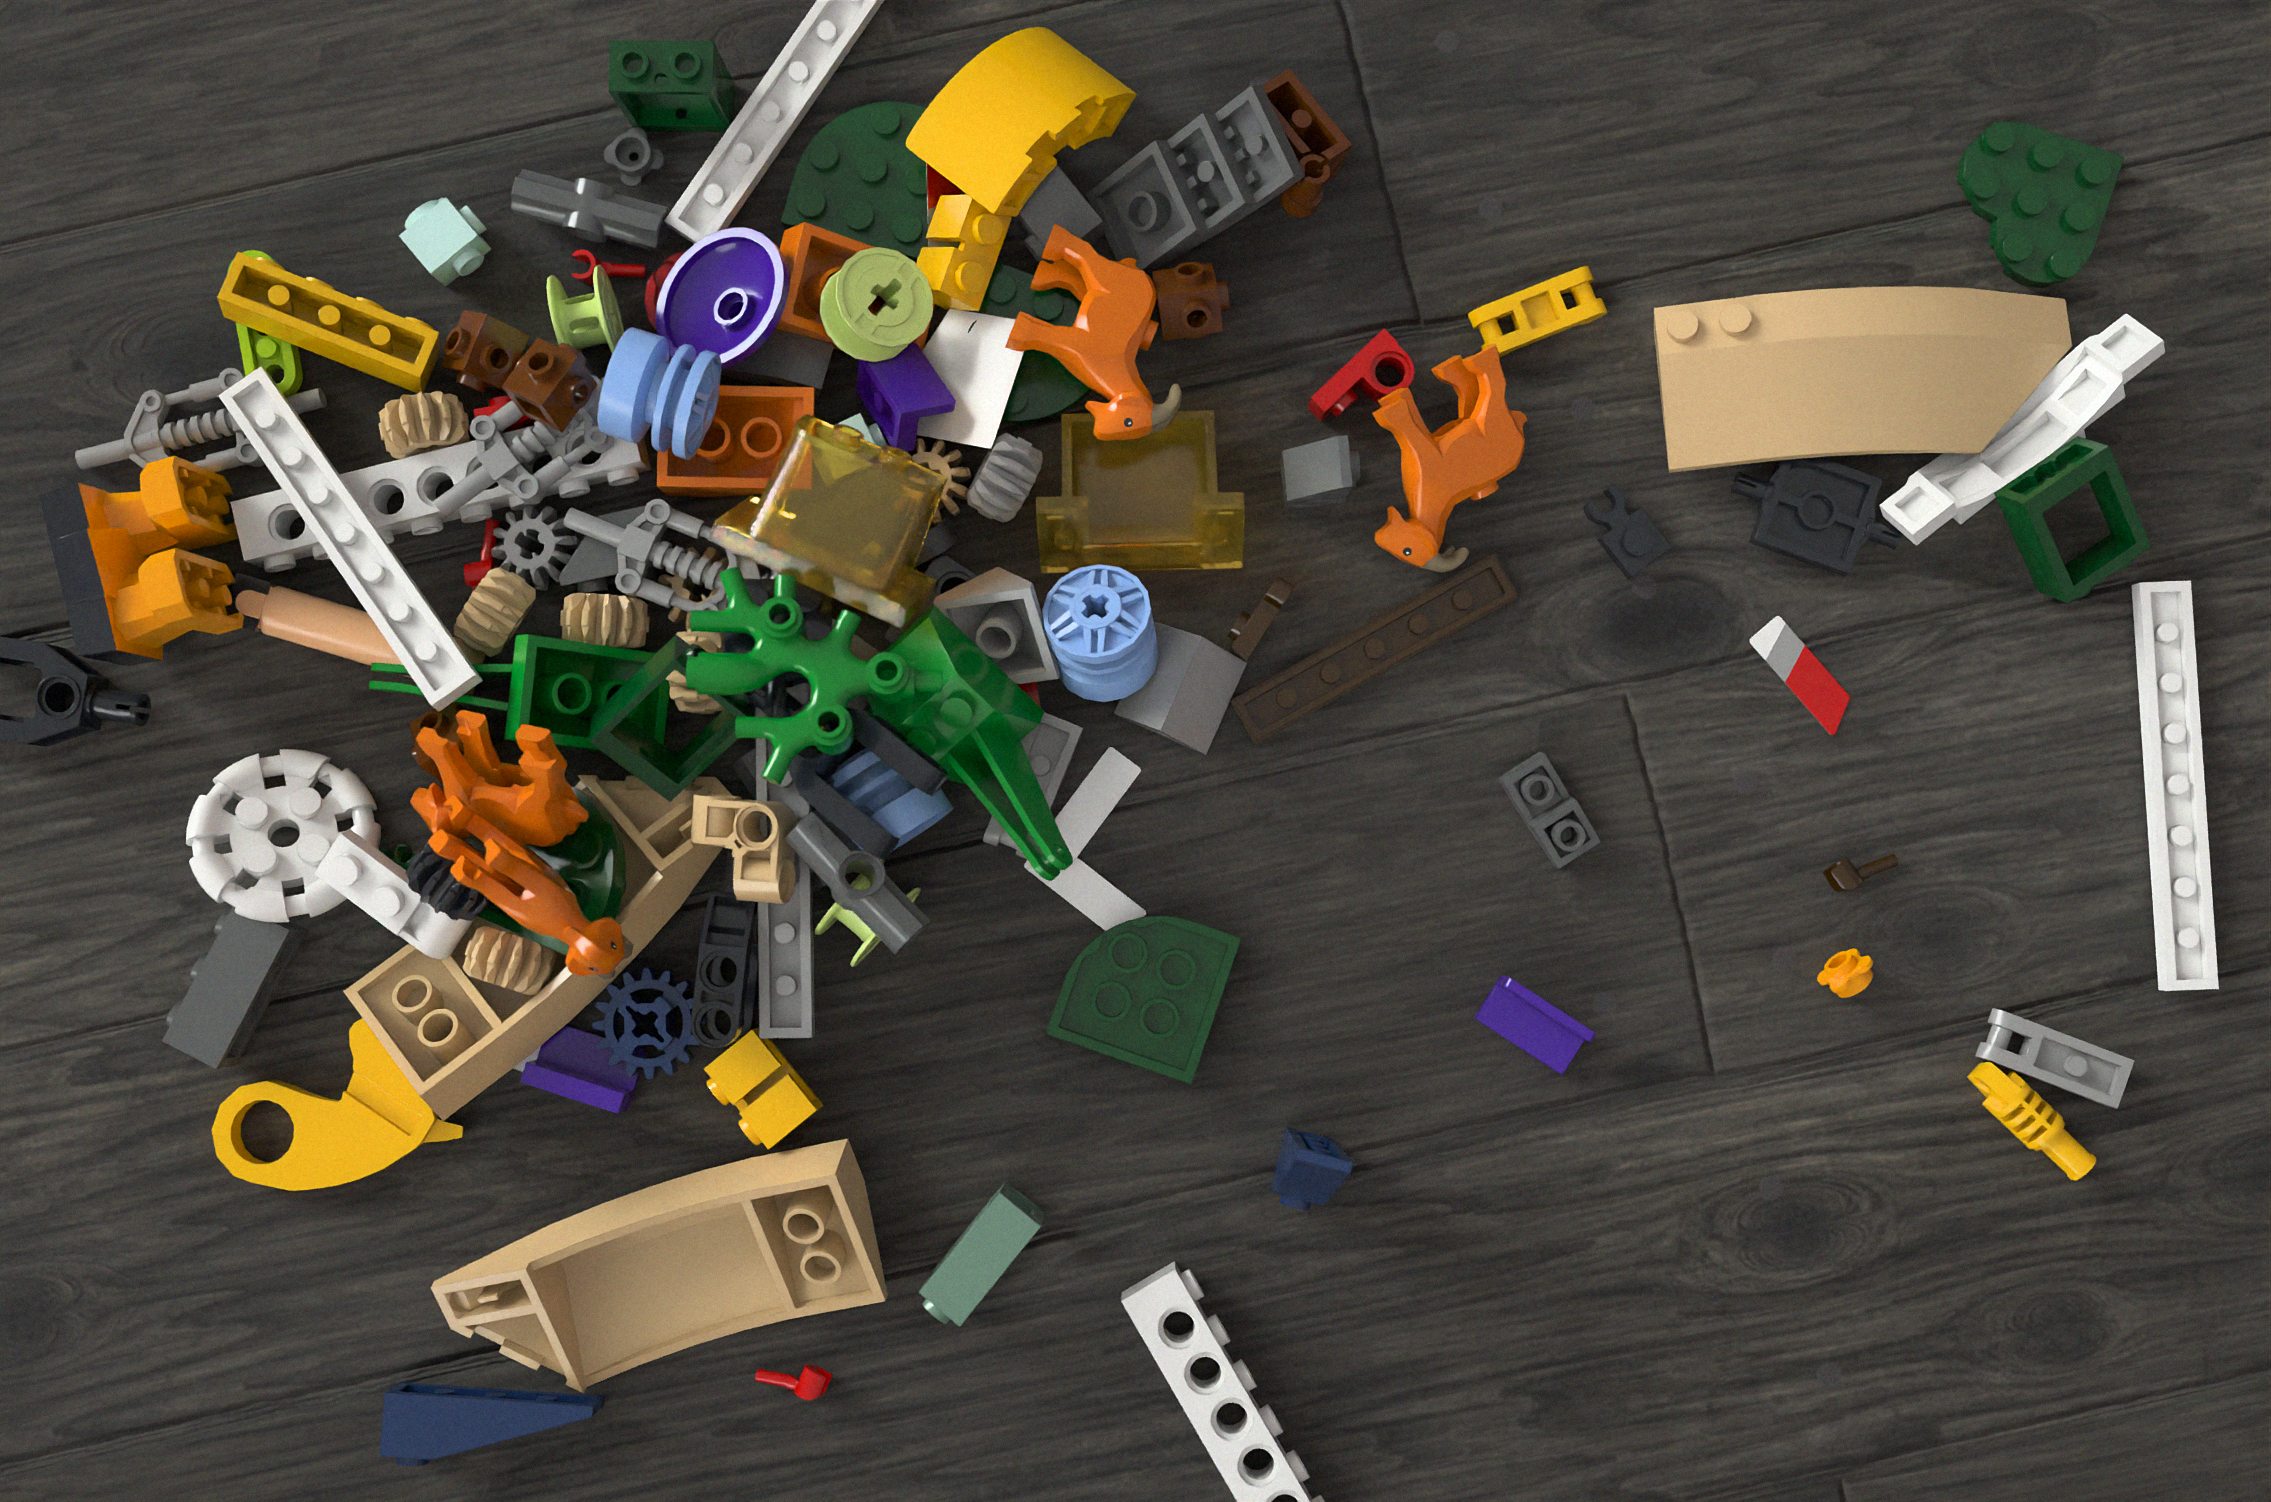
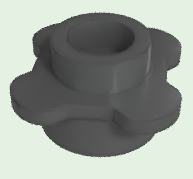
(626, 144)

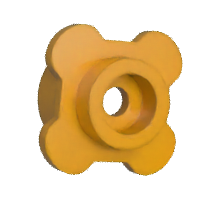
(1847, 973)

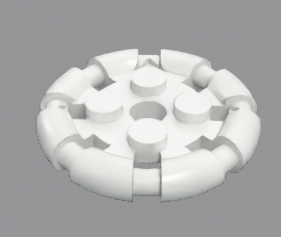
(259, 816)

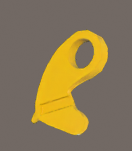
(334, 1139)

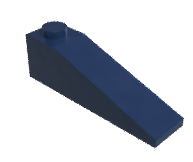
(1309, 1169)
(443, 1420)

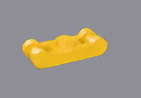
(1539, 311)

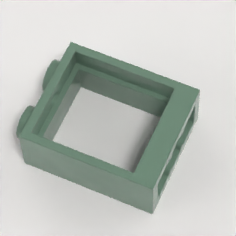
(981, 1255)

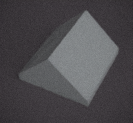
(1005, 622)
(1186, 691)

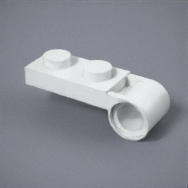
(383, 892)

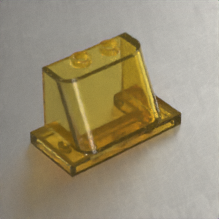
(1141, 501)
(841, 520)

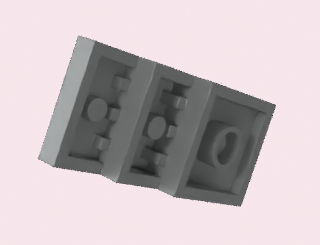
(1196, 182)

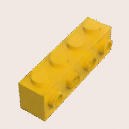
(329, 322)

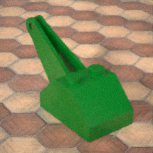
(559, 688)
(977, 734)

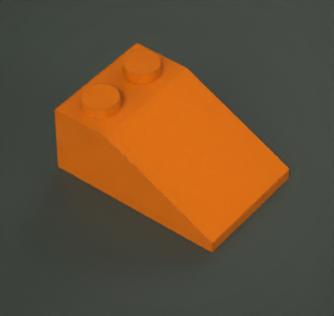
(812, 259)
(739, 445)

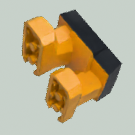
(129, 563)

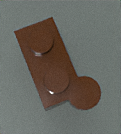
(1314, 139)

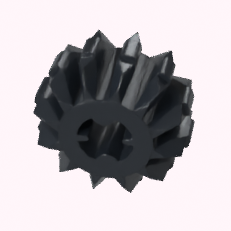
(438, 887)

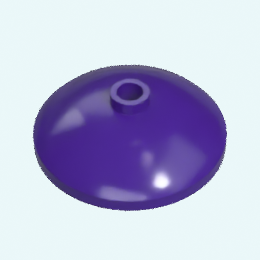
(724, 295)

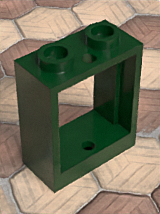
(663, 77)
(2050, 482)
(644, 755)

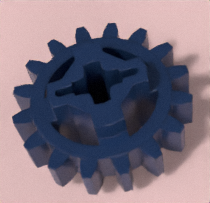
(632, 1008)

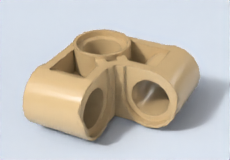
(761, 865)

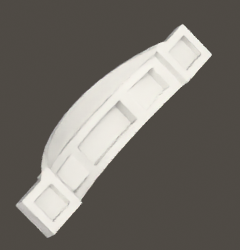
(2058, 411)

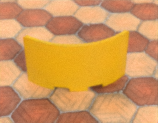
(1012, 113)

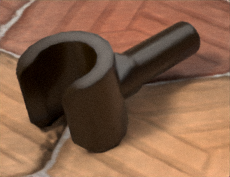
(1844, 876)

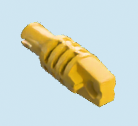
(2030, 1118)

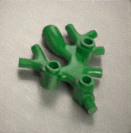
(779, 648)

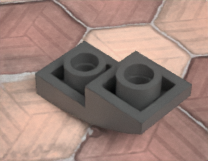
(787, 361)
(1549, 810)

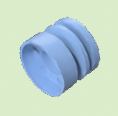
(649, 390)
(1101, 632)
(896, 803)

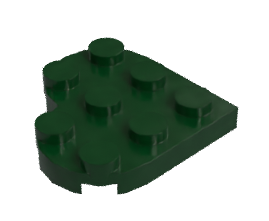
(2040, 197)

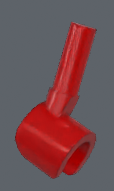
(611, 269)
(477, 570)
(809, 1386)

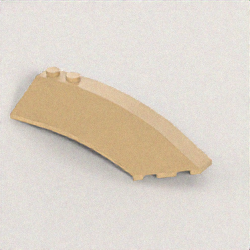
(1849, 371)
(466, 1033)
(677, 1266)

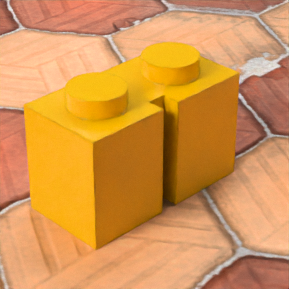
(962, 273)
(763, 1088)

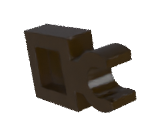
(1250, 629)

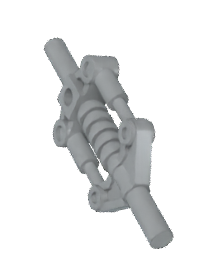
(150, 440)
(504, 462)
(642, 545)

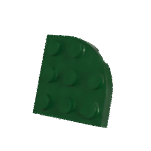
(864, 180)
(1042, 382)
(589, 863)
(1147, 993)

